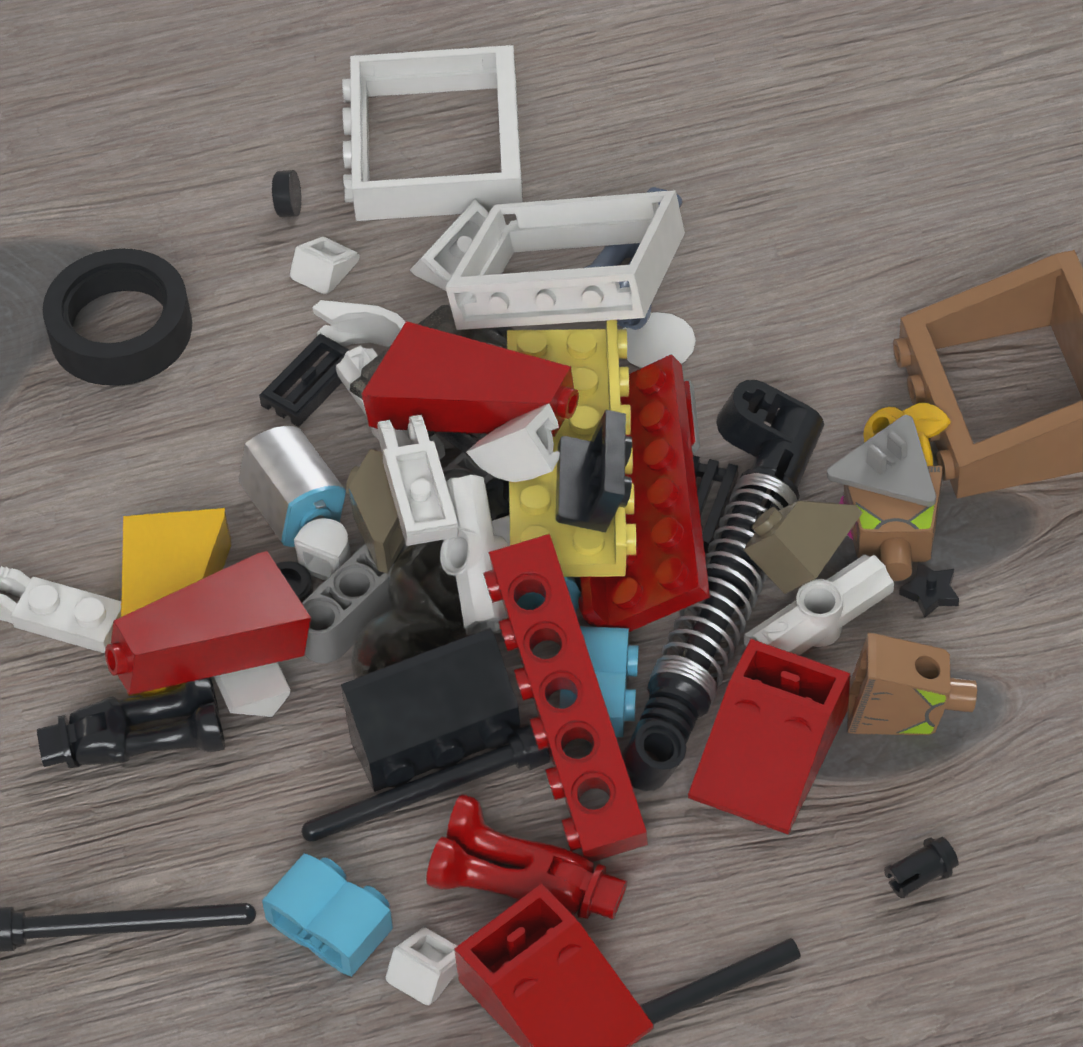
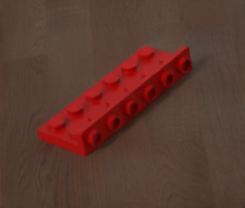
(670, 552)

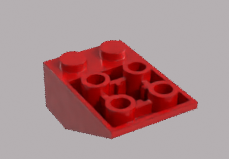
(771, 736)
(548, 979)

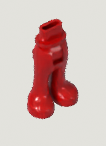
(561, 871)

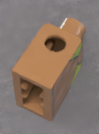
(894, 528)
(904, 688)

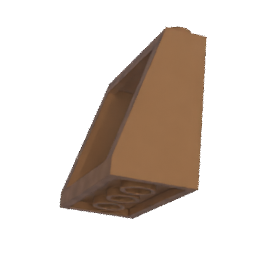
(1016, 302)

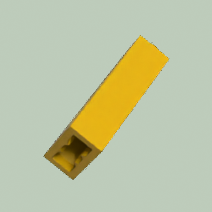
(168, 554)

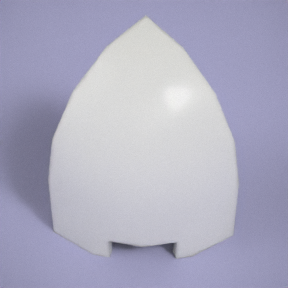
(519, 447)

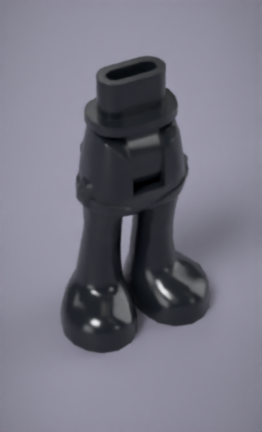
(104, 735)

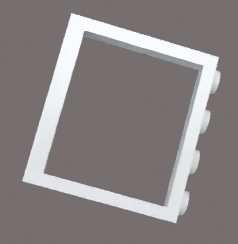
(429, 73)
(489, 299)

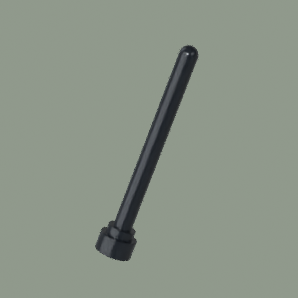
(519, 751)
(17, 928)

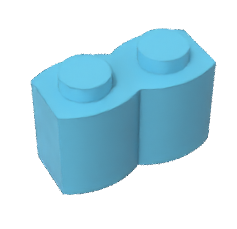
(613, 663)
(328, 913)

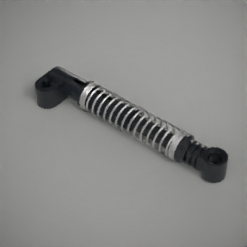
(683, 687)

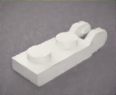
(417, 484)
(58, 610)

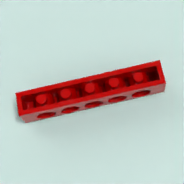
(536, 569)

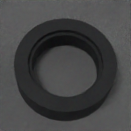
(126, 360)

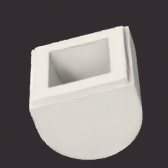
(322, 547)

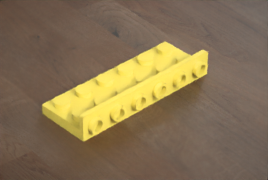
(600, 384)

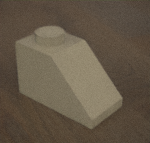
(375, 510)
(799, 540)

